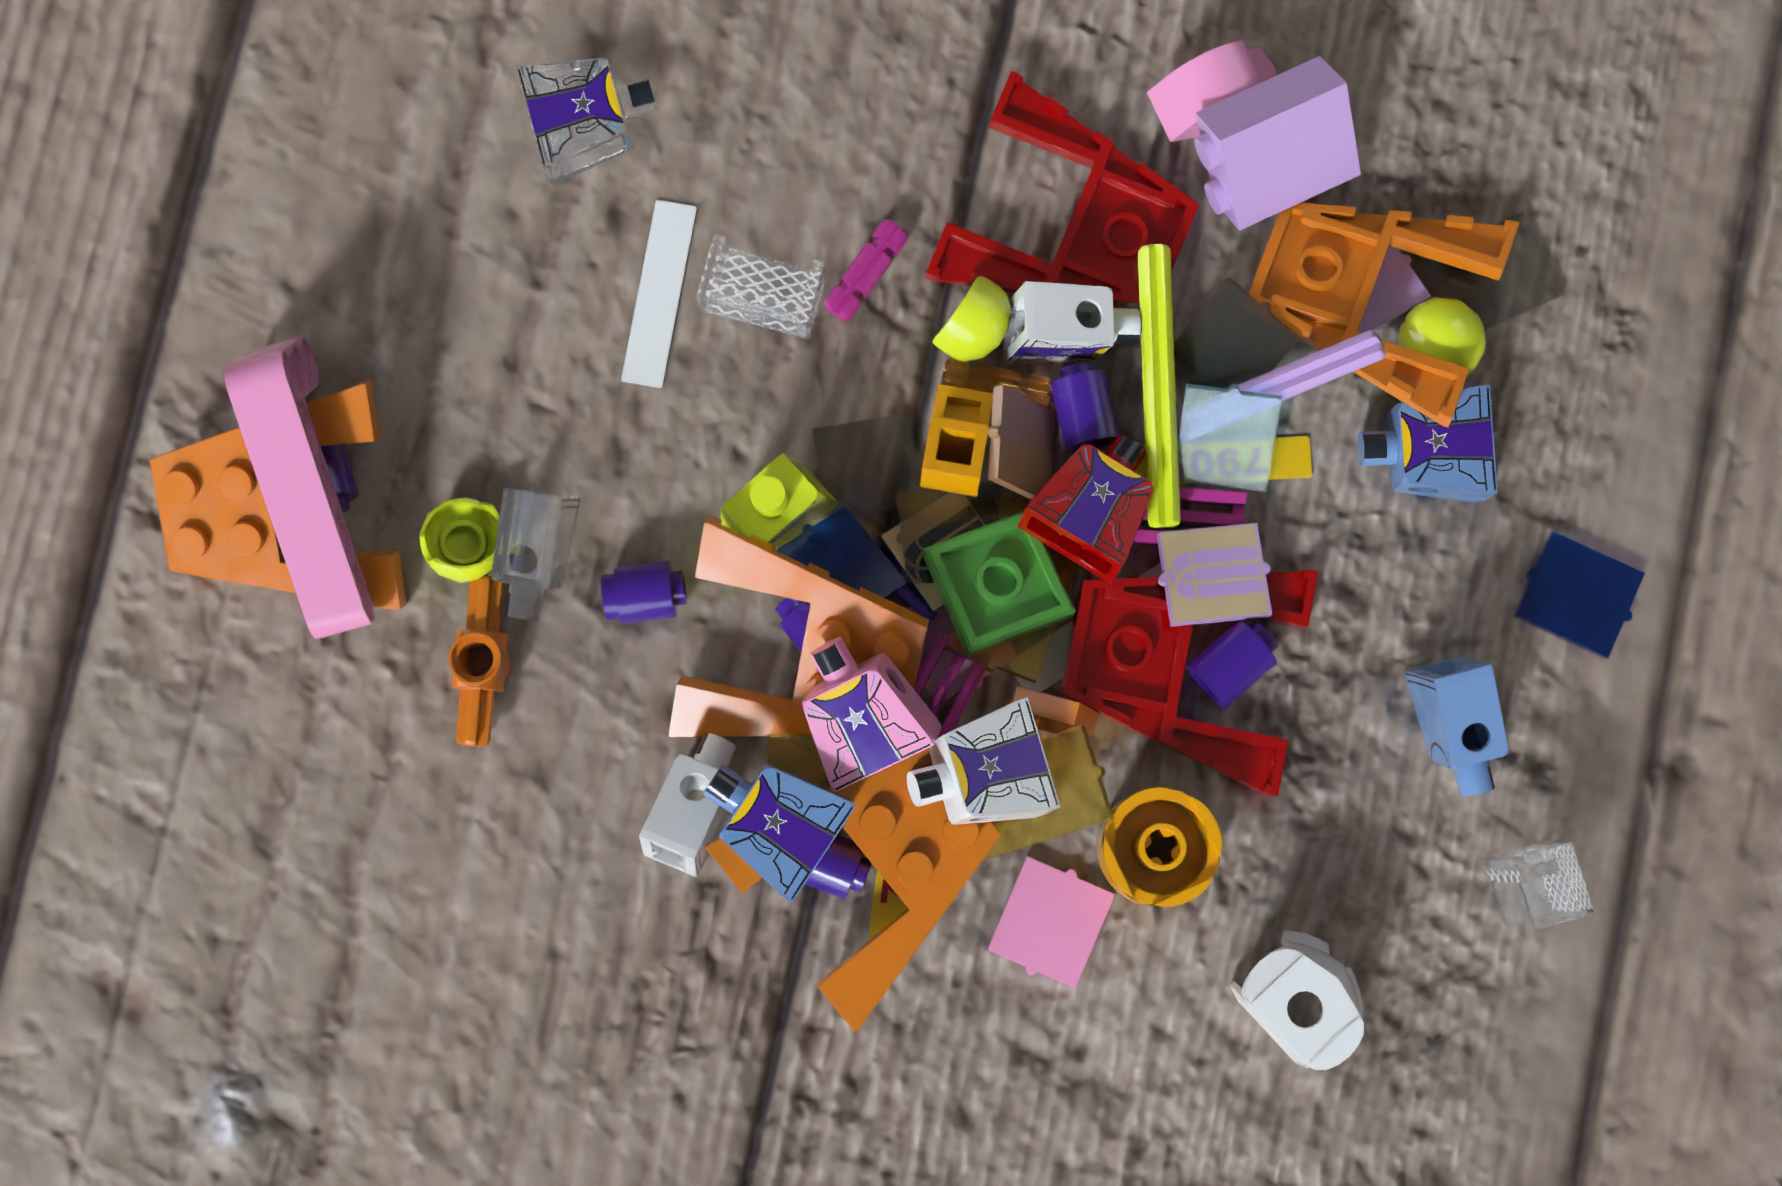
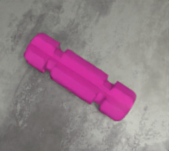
(866, 270)

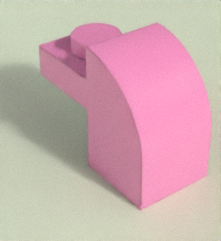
(1205, 82)

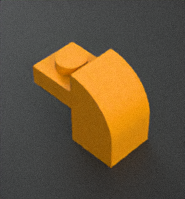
(956, 440)

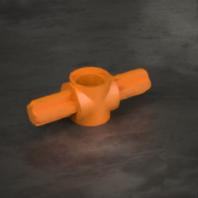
(478, 692)

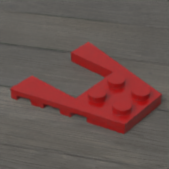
(1114, 217)
(1133, 666)

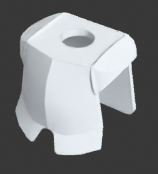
(1297, 967)

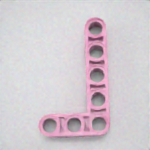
(271, 410)

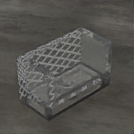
(760, 289)
(1539, 885)

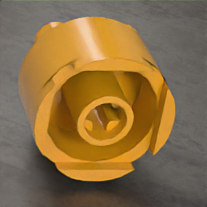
(1189, 861)

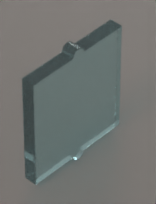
(1227, 437)

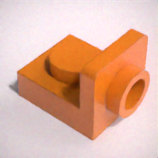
(1056, 713)

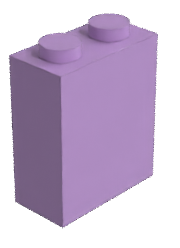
(1278, 143)

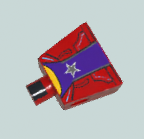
(1092, 507)

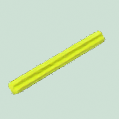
(1159, 385)

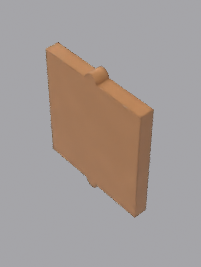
(1020, 442)

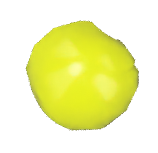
(977, 323)
(1445, 331)
(460, 539)

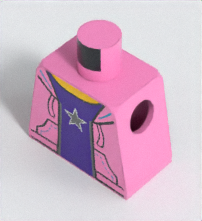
(864, 715)

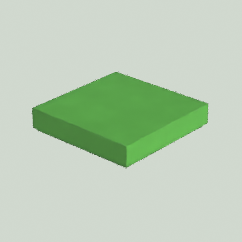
(997, 584)

